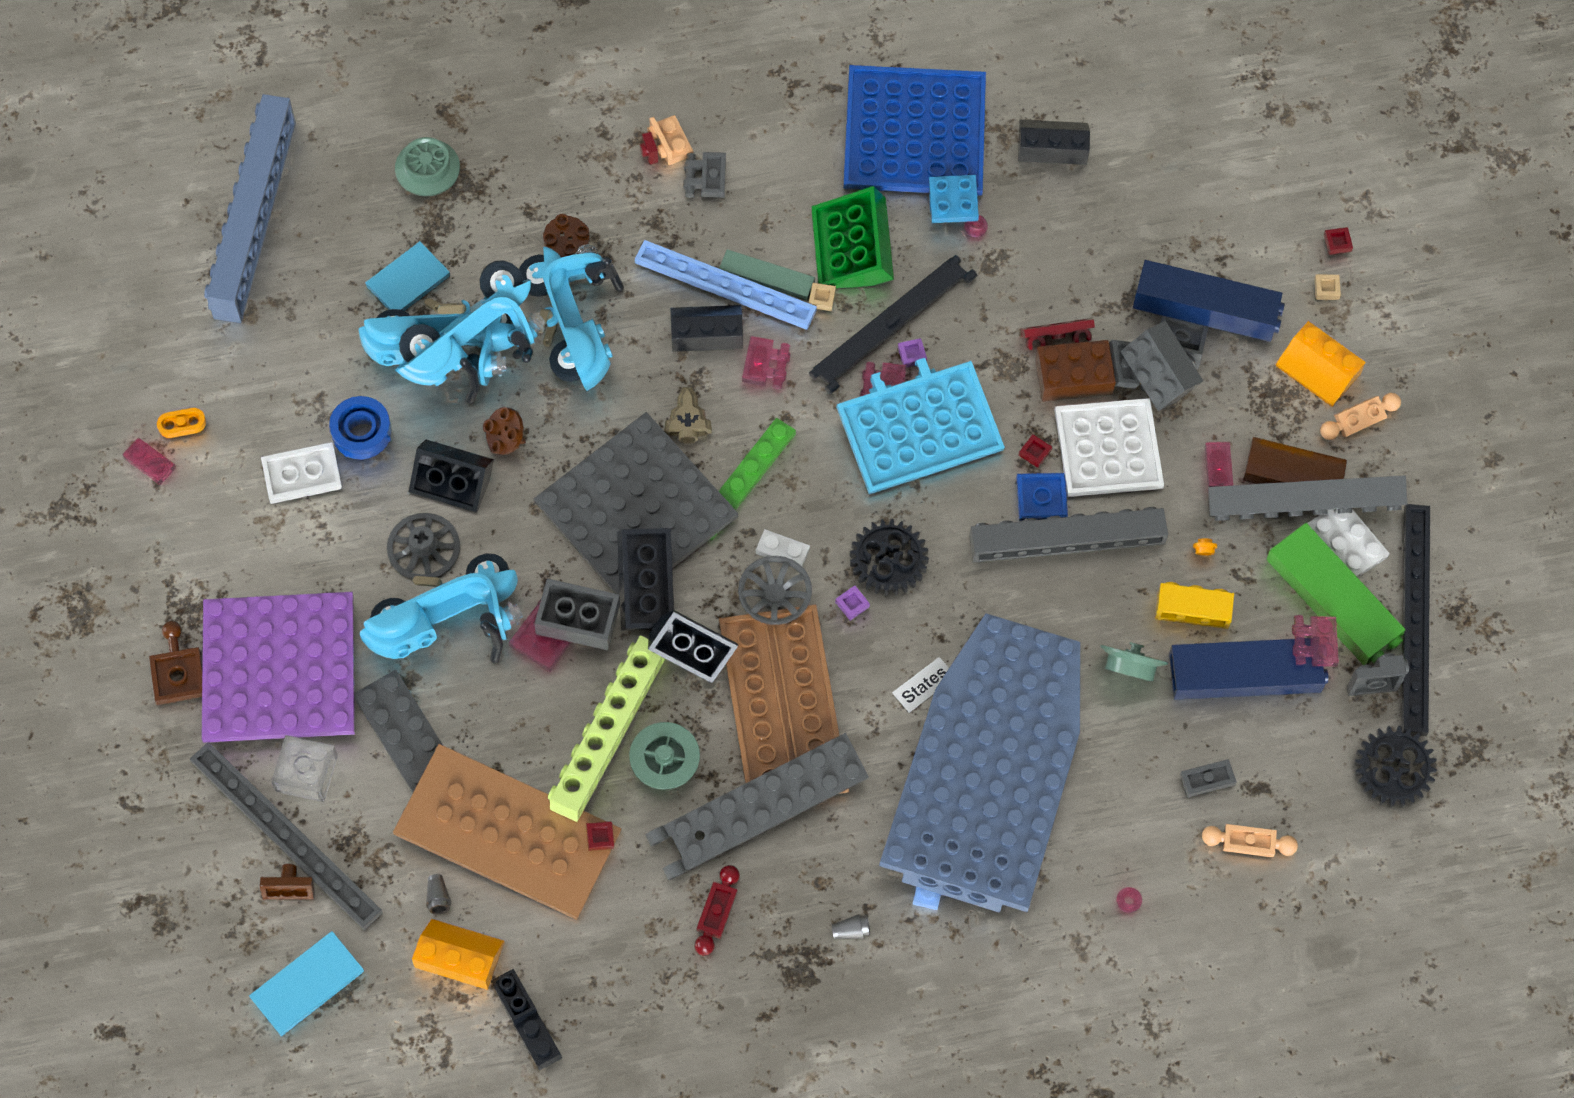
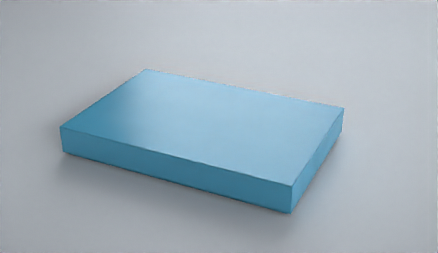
(408, 278)

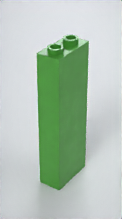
(1336, 592)

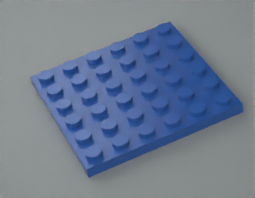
(913, 127)

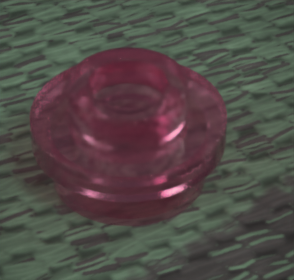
(982, 223)
(1132, 893)

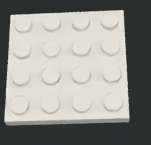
(1109, 447)

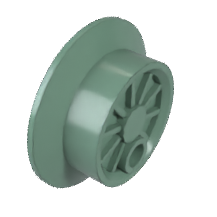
(427, 167)
(1132, 662)
(664, 755)

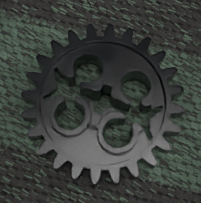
(899, 575)
(1394, 789)

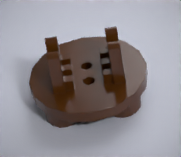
(571, 228)
(504, 431)

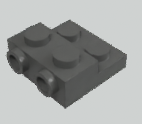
(1190, 336)
(1382, 678)

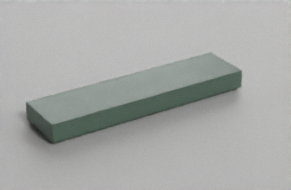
(768, 274)

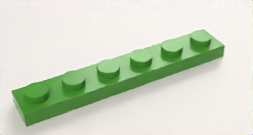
(756, 463)

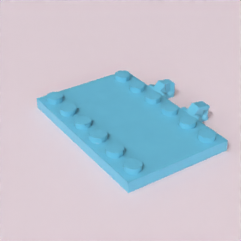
(919, 425)

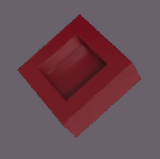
(648, 148)
(1338, 240)
(1035, 451)
(600, 836)

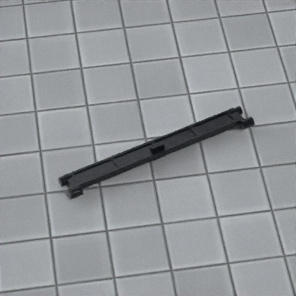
(890, 321)

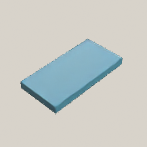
(306, 983)

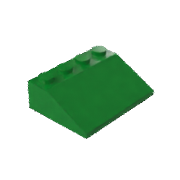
(853, 240)

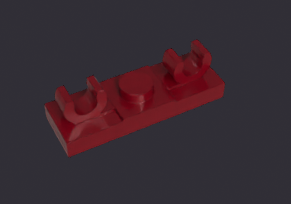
(1057, 331)

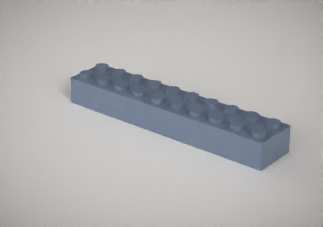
(250, 209)

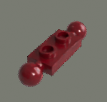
(717, 910)

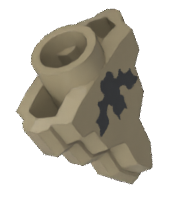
(687, 419)

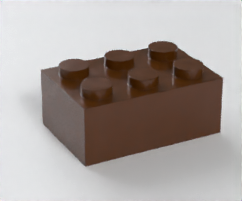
(1075, 370)

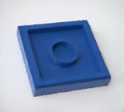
(1041, 495)

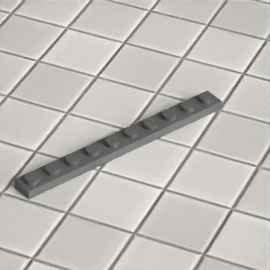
(286, 836)

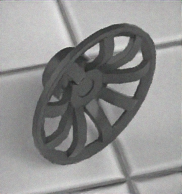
(423, 543)
(775, 591)

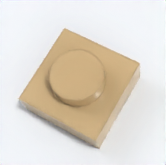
(1327, 287)
(822, 296)

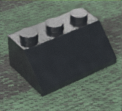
(1053, 142)
(706, 328)
(450, 475)
(690, 645)

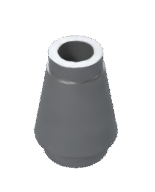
(437, 898)
(852, 928)

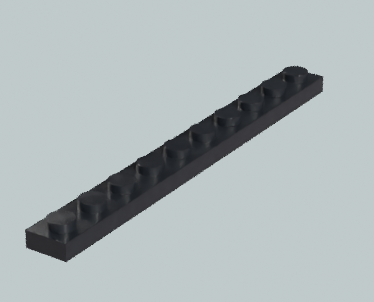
(1416, 619)

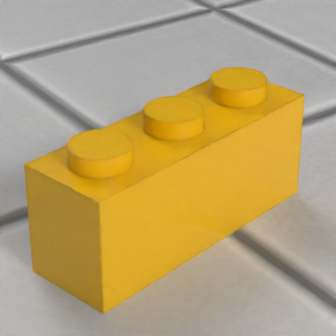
(1194, 605)

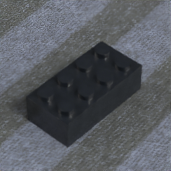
(644, 576)

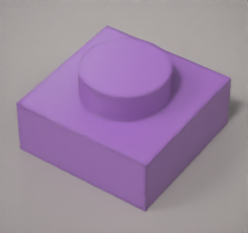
(911, 351)
(852, 603)

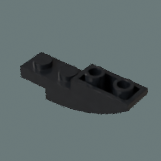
(526, 1019)

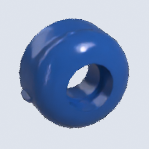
(356, 412)

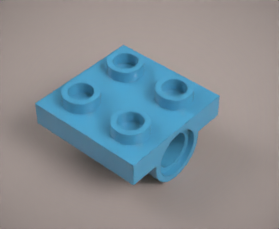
(953, 199)

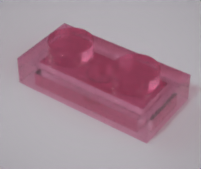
(149, 461)
(1218, 464)

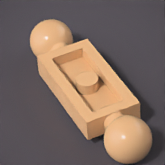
(1360, 416)
(1249, 840)

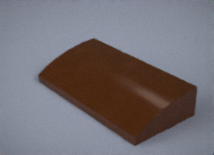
(1284, 463)

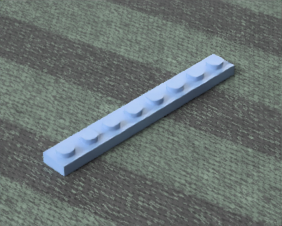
(725, 284)

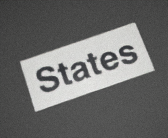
(921, 685)

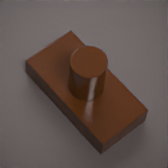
(287, 886)

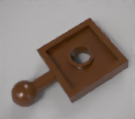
(175, 660)

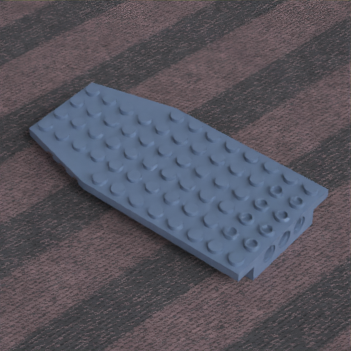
(990, 768)

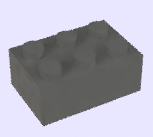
(1161, 365)
(577, 614)

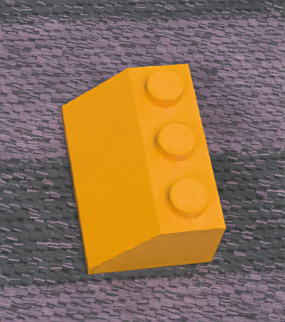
(1320, 364)
(457, 953)

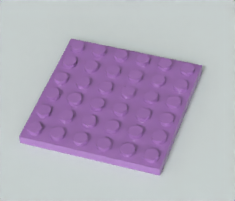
(278, 667)

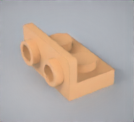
(670, 139)

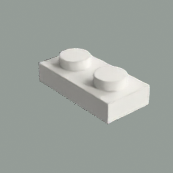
(777, 545)

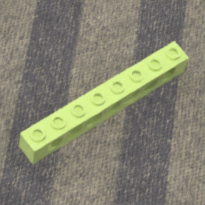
(573, 803)

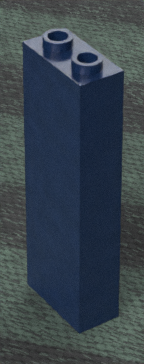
(1209, 300)
(1242, 670)

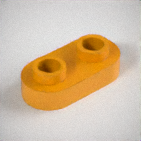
(181, 420)

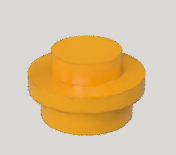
(1205, 547)

